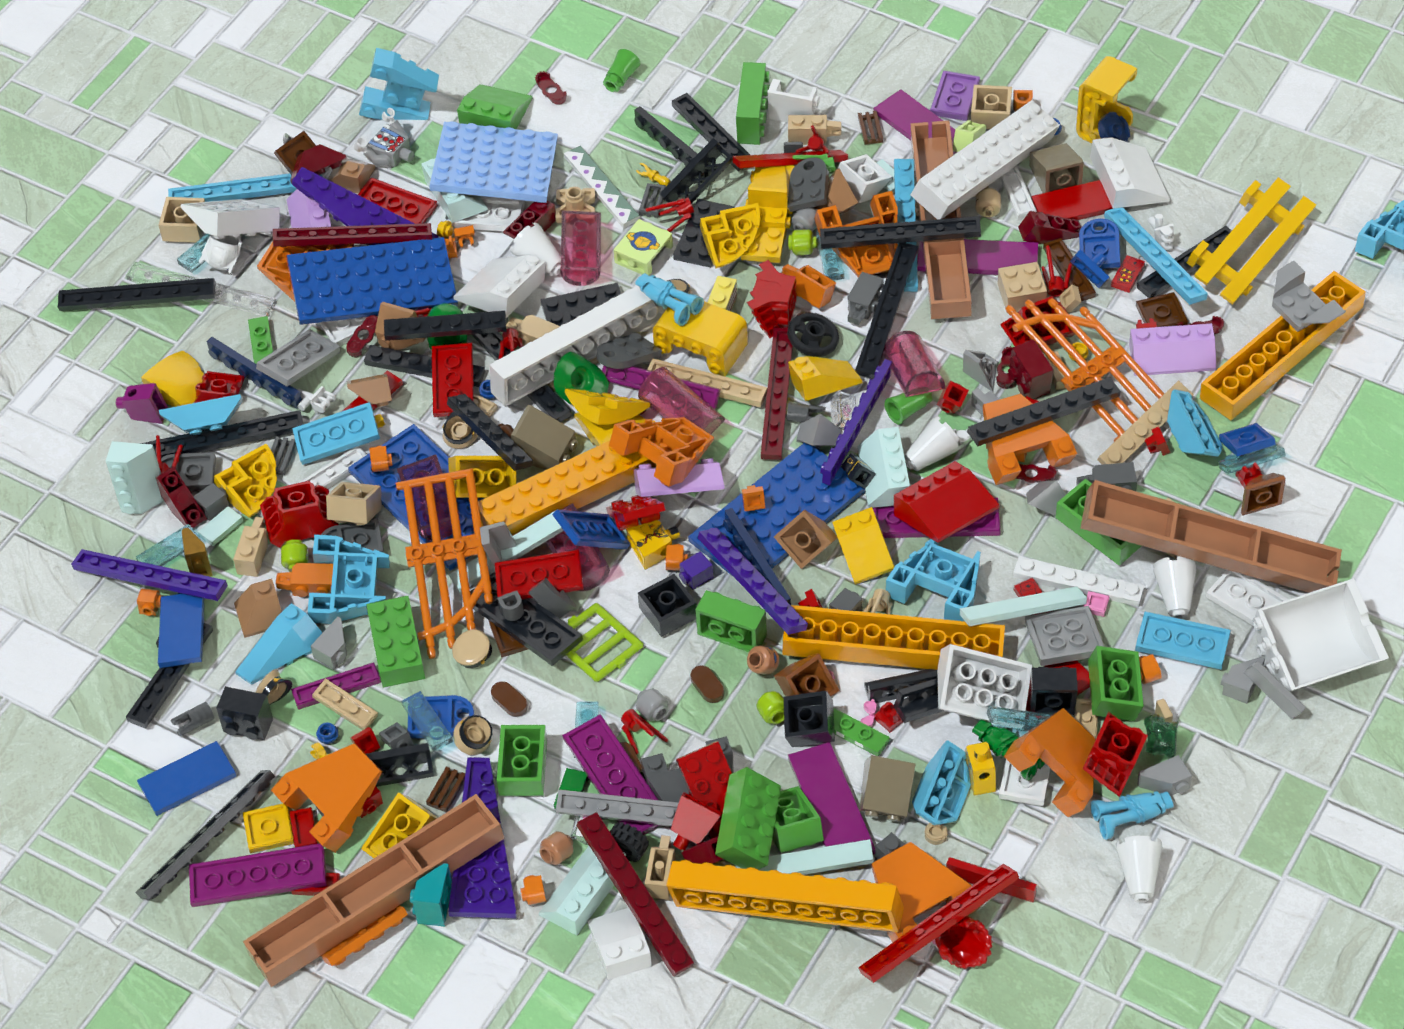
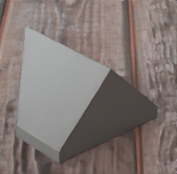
(980, 367)
(818, 431)
(1045, 496)

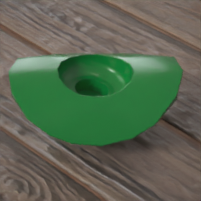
(578, 373)

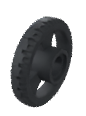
(812, 334)

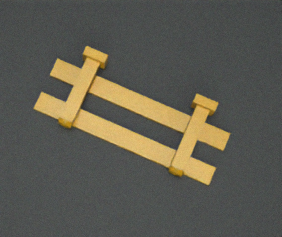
(1263, 205)

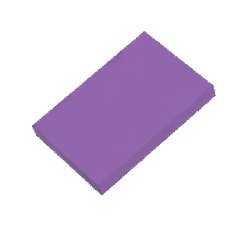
(954, 95)

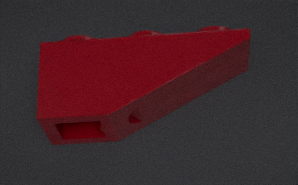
(537, 212)
(1045, 228)

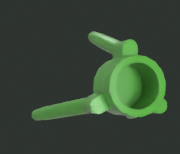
(828, 161)

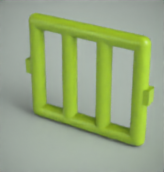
(622, 632)

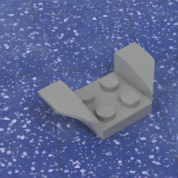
(1298, 302)

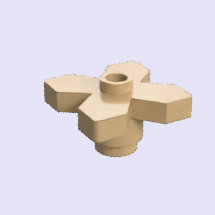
(574, 200)

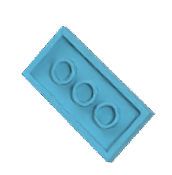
(336, 433)
(1182, 640)

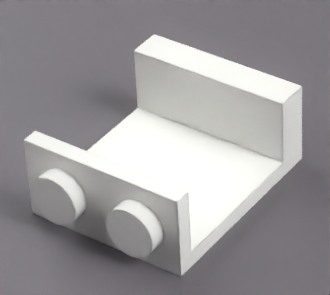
(784, 104)

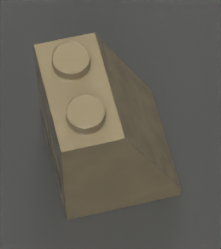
(1056, 167)
(544, 438)
(886, 788)

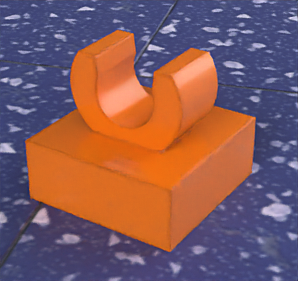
(464, 233)
(451, 247)
(753, 498)

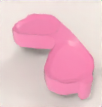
(870, 708)

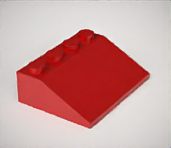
(944, 502)

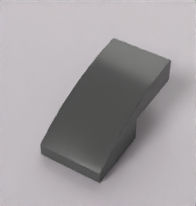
(552, 600)

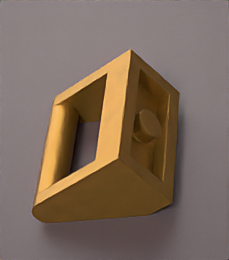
(195, 554)

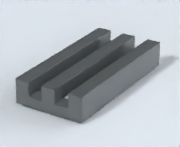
(656, 187)
(277, 442)

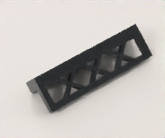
(694, 172)
(888, 688)
(919, 702)
(404, 757)

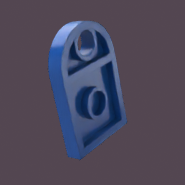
(1103, 241)
(447, 710)

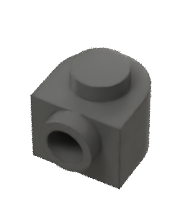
(511, 606)

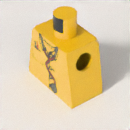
(650, 542)
(980, 761)

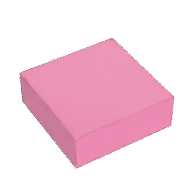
(1097, 603)

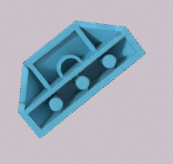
(203, 415)
(1192, 426)
(943, 786)

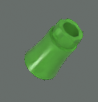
(620, 70)
(902, 407)

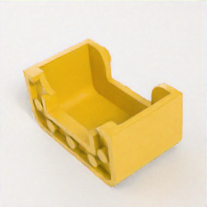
(1099, 96)
(711, 333)

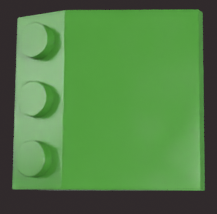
(493, 107)

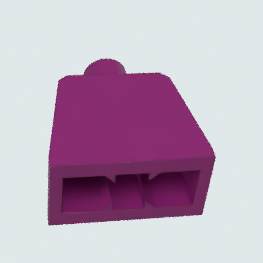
(143, 403)

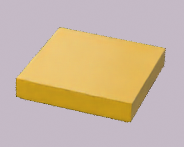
(268, 828)

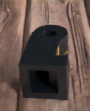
(856, 469)

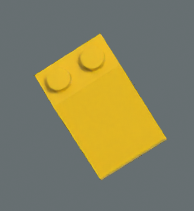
(821, 376)
(863, 545)
(399, 821)

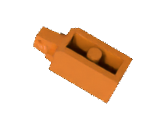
(811, 285)
(306, 579)

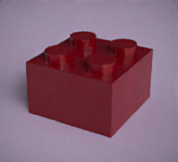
(1030, 370)

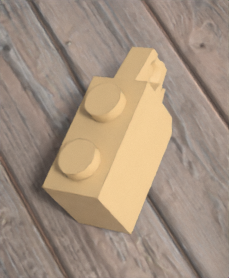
(800, 127)
(531, 328)
(251, 549)
(659, 868)

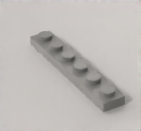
(616, 807)

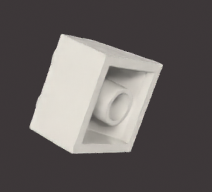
(864, 177)

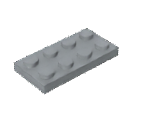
(298, 357)

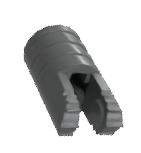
(800, 412)
(197, 716)

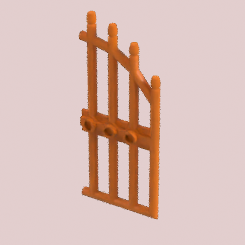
(1095, 368)
(445, 550)

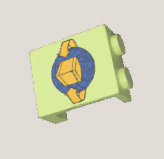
(641, 247)

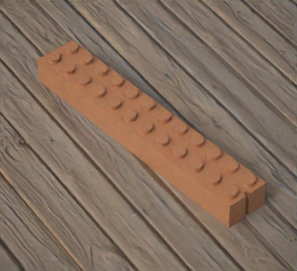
(946, 258)
(1209, 538)
(371, 890)

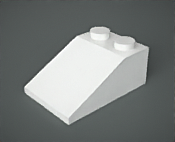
(620, 943)

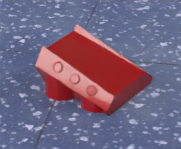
(218, 385)

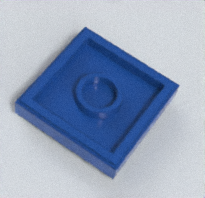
(1247, 439)

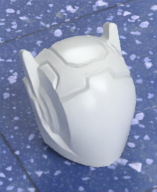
(222, 253)

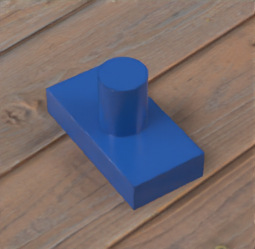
(1091, 267)

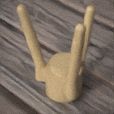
(879, 602)

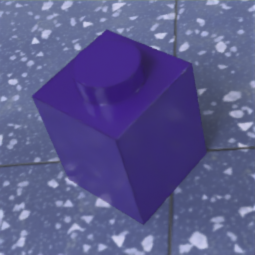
(696, 570)

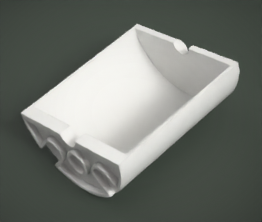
(1317, 636)

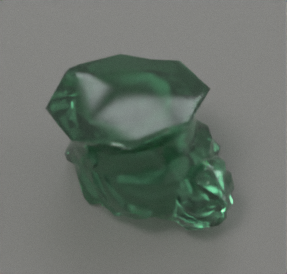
(1161, 736)

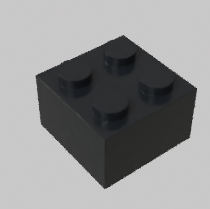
(667, 605)
(1053, 690)
(244, 713)
(809, 719)

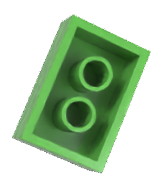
(730, 621)
(1115, 683)
(522, 760)

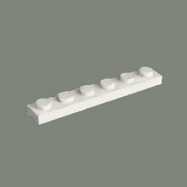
(1066, 577)

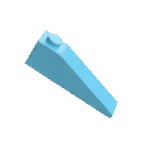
(283, 641)

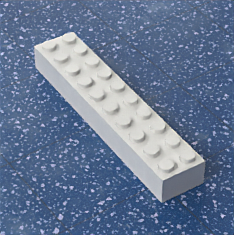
(984, 160)
(536, 362)

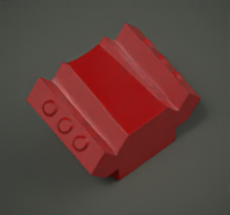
(773, 298)
(1021, 337)
(296, 512)
(1114, 753)

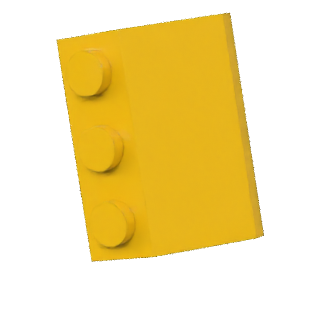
(490, 474)

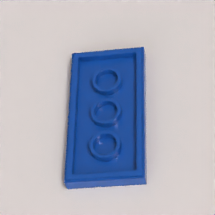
(591, 529)
(180, 630)
(186, 778)

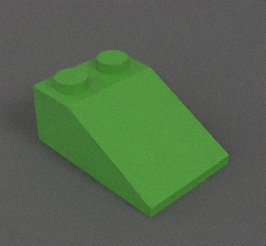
(796, 821)

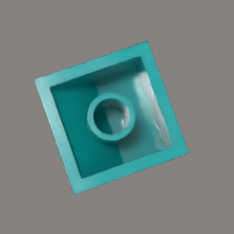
(432, 897)

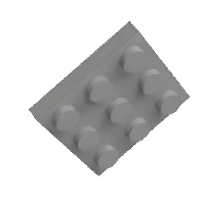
(1063, 635)

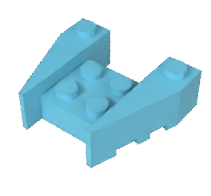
(402, 90)
(1385, 229)
(940, 572)
(352, 579)

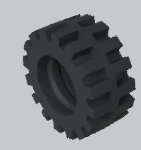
(630, 841)

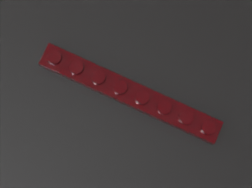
(351, 234)
(776, 396)
(635, 894)

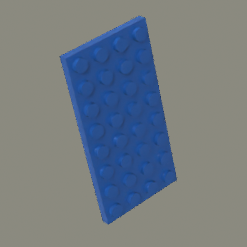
(358, 279)
(405, 449)
(788, 490)

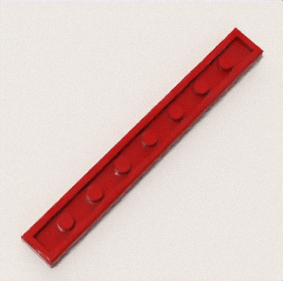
(938, 923)

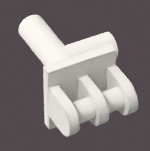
(1162, 234)
(319, 400)

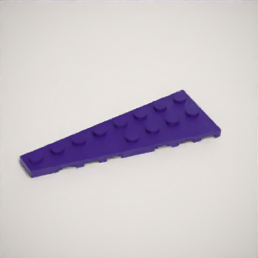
(344, 204)
(484, 883)

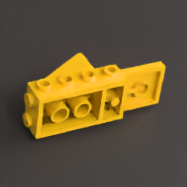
(770, 190)

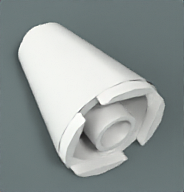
(536, 243)
(932, 445)
(1176, 584)
(1140, 865)

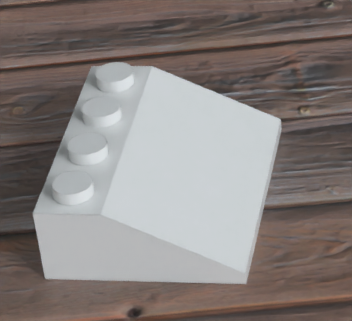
(1127, 173)
(233, 217)
(503, 283)
(975, 680)

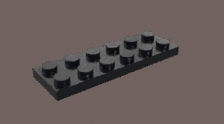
(536, 629)

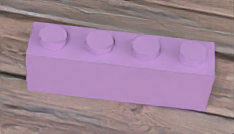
(306, 212)
(1174, 349)
(703, 477)

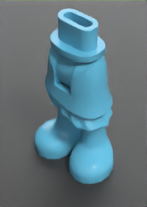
(662, 293)
(1135, 808)

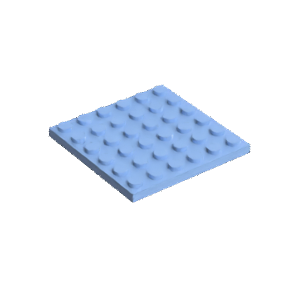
(494, 162)

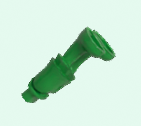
(1000, 741)

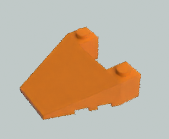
(871, 258)
(275, 264)
(670, 444)
(1003, 452)
(1063, 747)
(338, 789)
(920, 882)

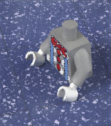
(388, 145)

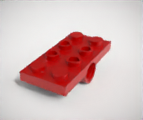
(628, 512)
(707, 778)

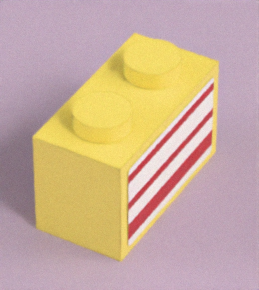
(724, 293)

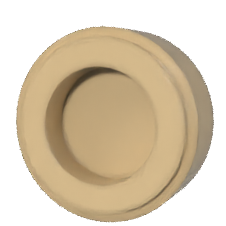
(935, 834)

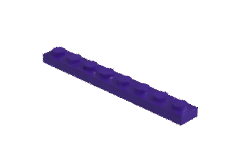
(853, 427)
(149, 575)
(752, 581)

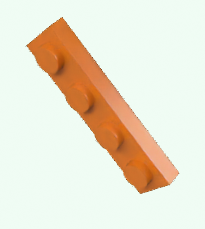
(357, 942)

